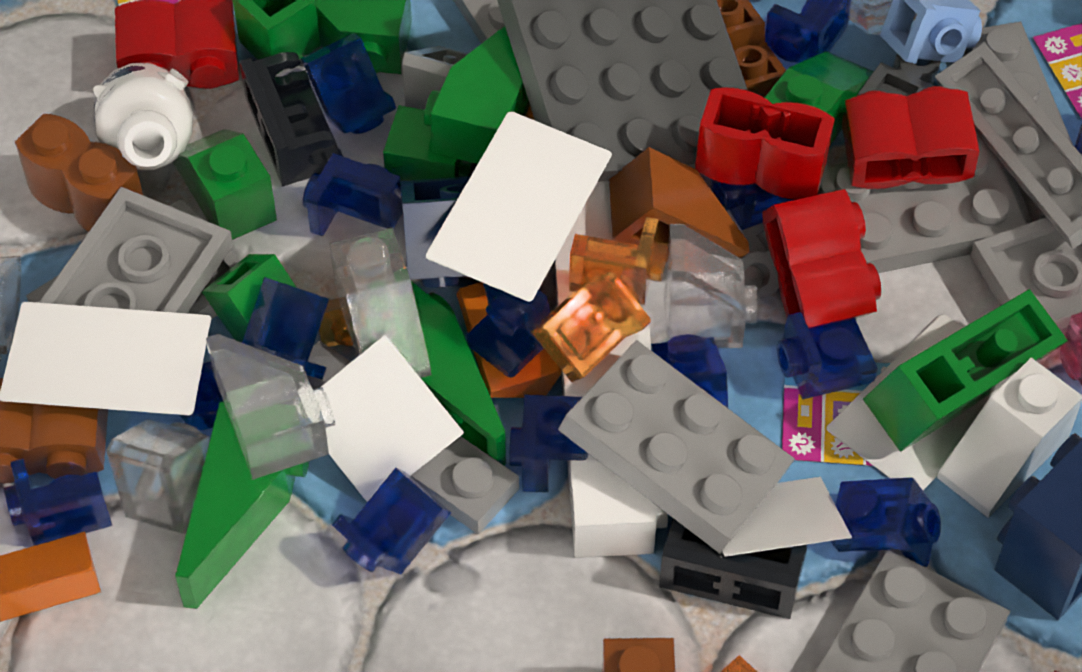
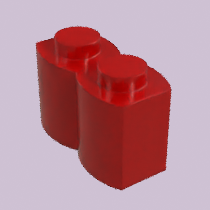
(185, 36)
(910, 138)
(763, 143)
(821, 258)

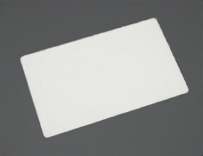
(519, 206)
(106, 358)
(865, 435)

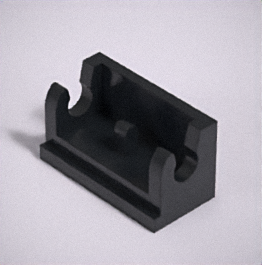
(288, 117)
(754, 580)

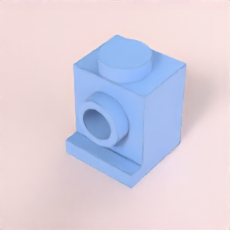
(939, 30)

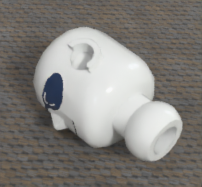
(144, 114)

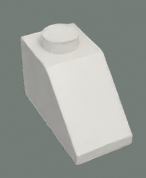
(1011, 437)

